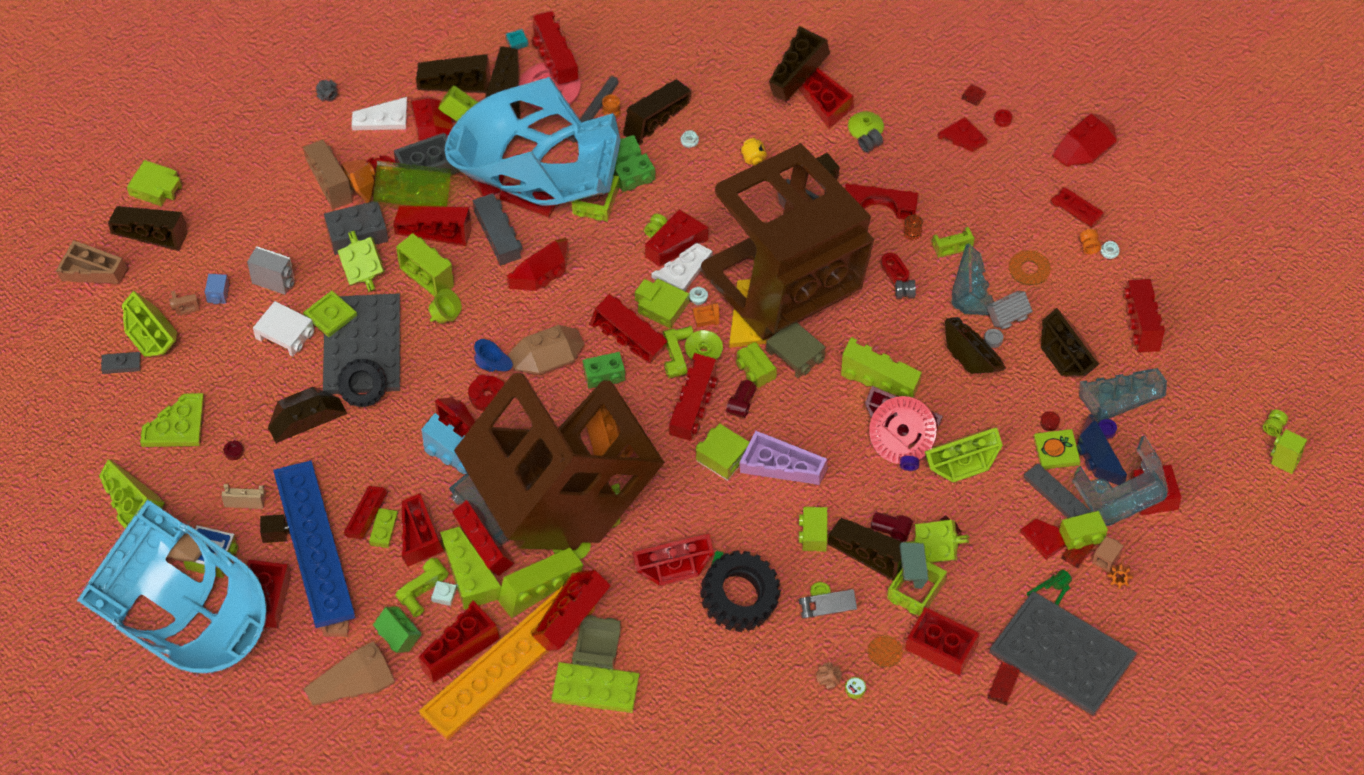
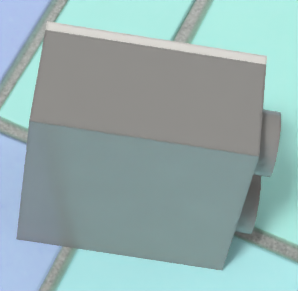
(271, 270)

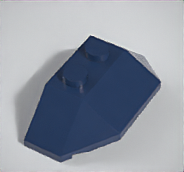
(1099, 454)

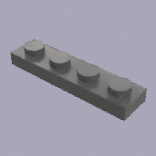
(1055, 492)

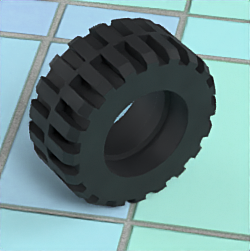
(754, 571)

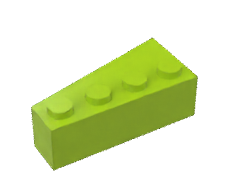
(469, 571)
(537, 581)

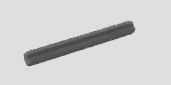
(596, 104)

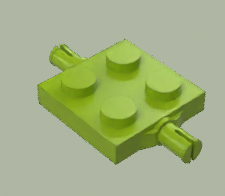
(361, 261)
(939, 540)

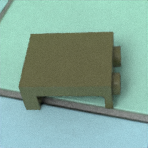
(796, 348)
(597, 642)

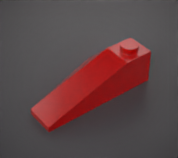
(455, 414)

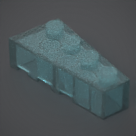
(1122, 393)

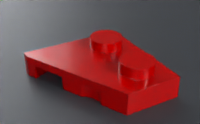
(964, 135)
(1043, 537)

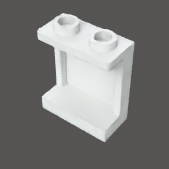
(284, 327)

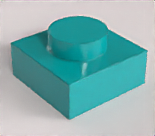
(517, 39)

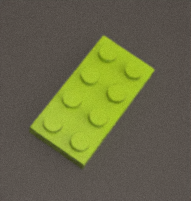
(595, 687)

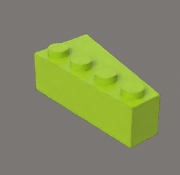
(879, 370)

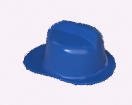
(490, 357)

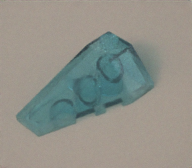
(970, 286)

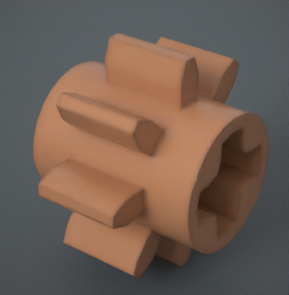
(829, 675)

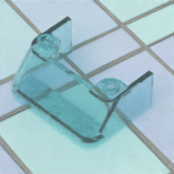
(1129, 496)

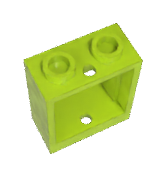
(596, 211)
(935, 575)

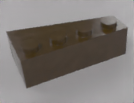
(798, 63)
(467, 73)
(655, 110)
(149, 226)
(867, 547)

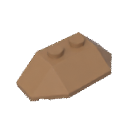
(547, 350)

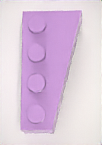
(781, 460)

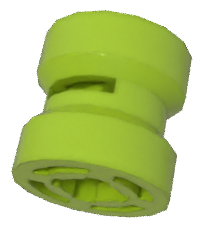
(655, 224)
(1275, 422)

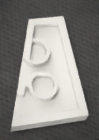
(384, 116)
(684, 268)

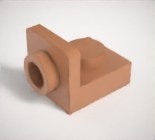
(184, 305)
(336, 630)

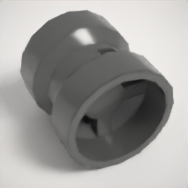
(871, 140)
(905, 289)

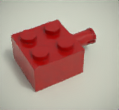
(1173, 497)

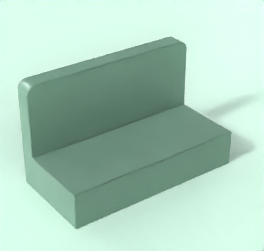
(914, 563)

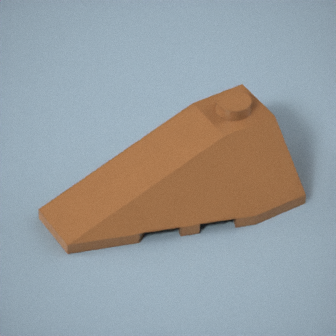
(355, 675)

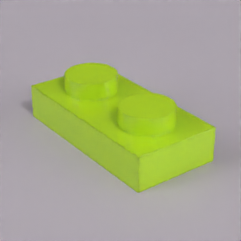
(383, 528)

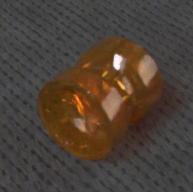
(913, 227)

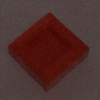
(973, 95)

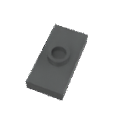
(121, 362)

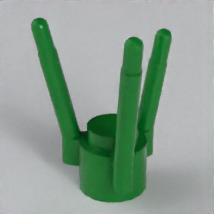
(1058, 581)

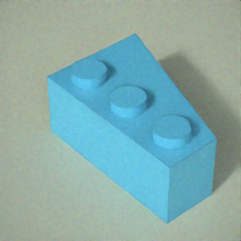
(441, 442)

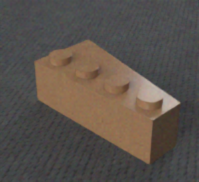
(328, 174)

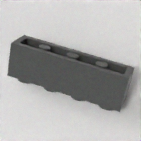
(496, 229)

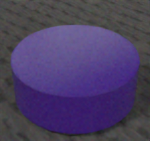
(1108, 428)
(909, 463)

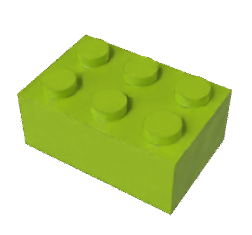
(424, 265)

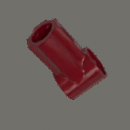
(740, 403)
(897, 527)

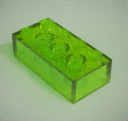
(411, 184)

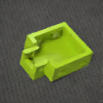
(154, 183)
(661, 301)

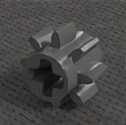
(326, 90)

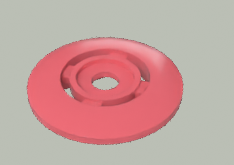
(539, 71)
(911, 413)

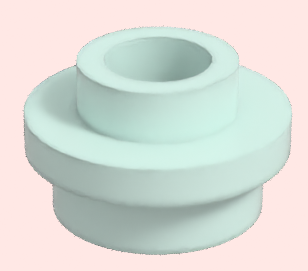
(689, 139)
(1106, 250)
(698, 300)

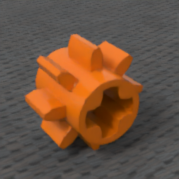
(1121, 570)

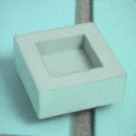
(444, 593)

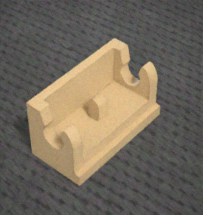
(243, 497)

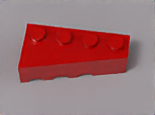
(827, 97)
(1144, 316)
(694, 397)
(570, 608)

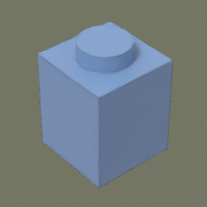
(217, 288)

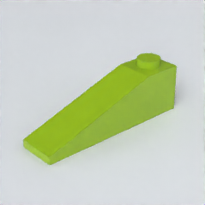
(126, 492)

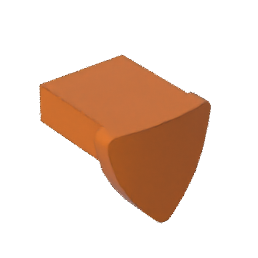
(706, 315)

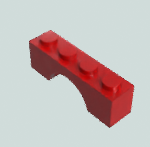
(900, 202)
(486, 545)

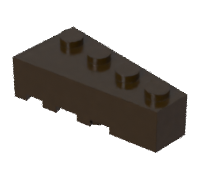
(505, 74)

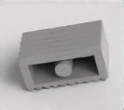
(1009, 308)

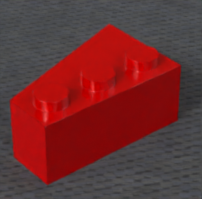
(419, 532)

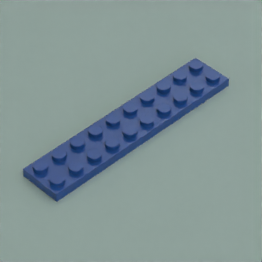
(314, 544)

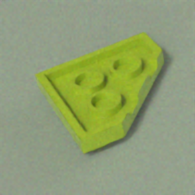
(176, 424)

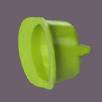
(445, 306)

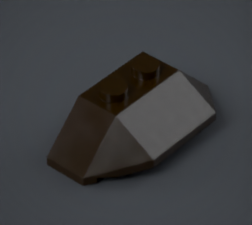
(1066, 346)
(970, 348)
(304, 412)

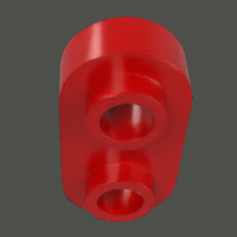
(896, 270)

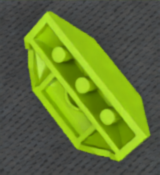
(147, 326)
(965, 455)

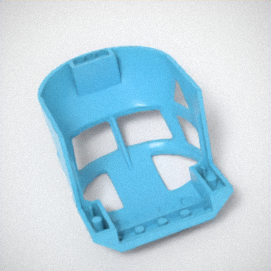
(486, 129)
(140, 567)

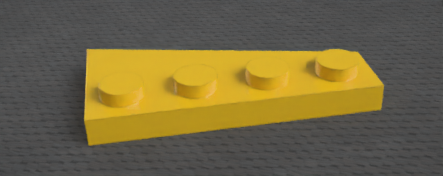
(741, 331)

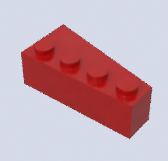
(553, 48)
(434, 223)
(628, 328)
(459, 643)

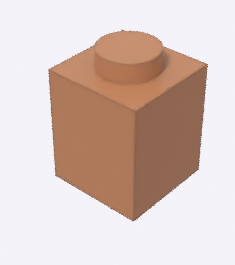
(1107, 554)

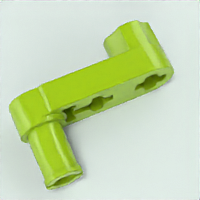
(677, 365)
(409, 592)

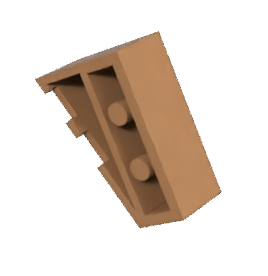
(91, 265)

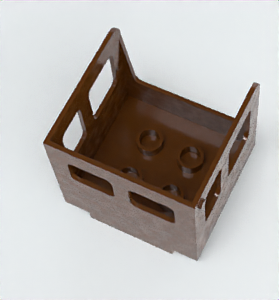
(801, 258)
(544, 479)

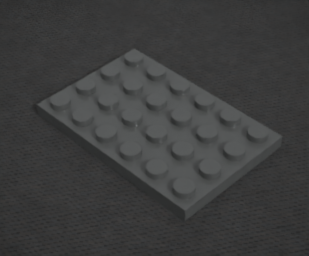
(370, 336)
(1063, 653)

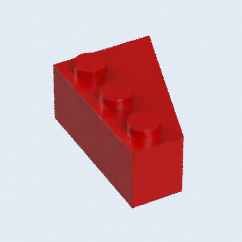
(675, 237)

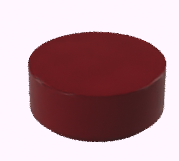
(233, 450)

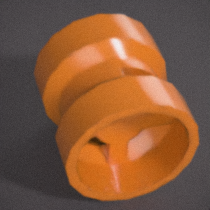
(611, 105)
(1090, 241)

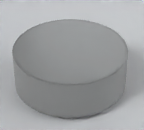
(993, 338)

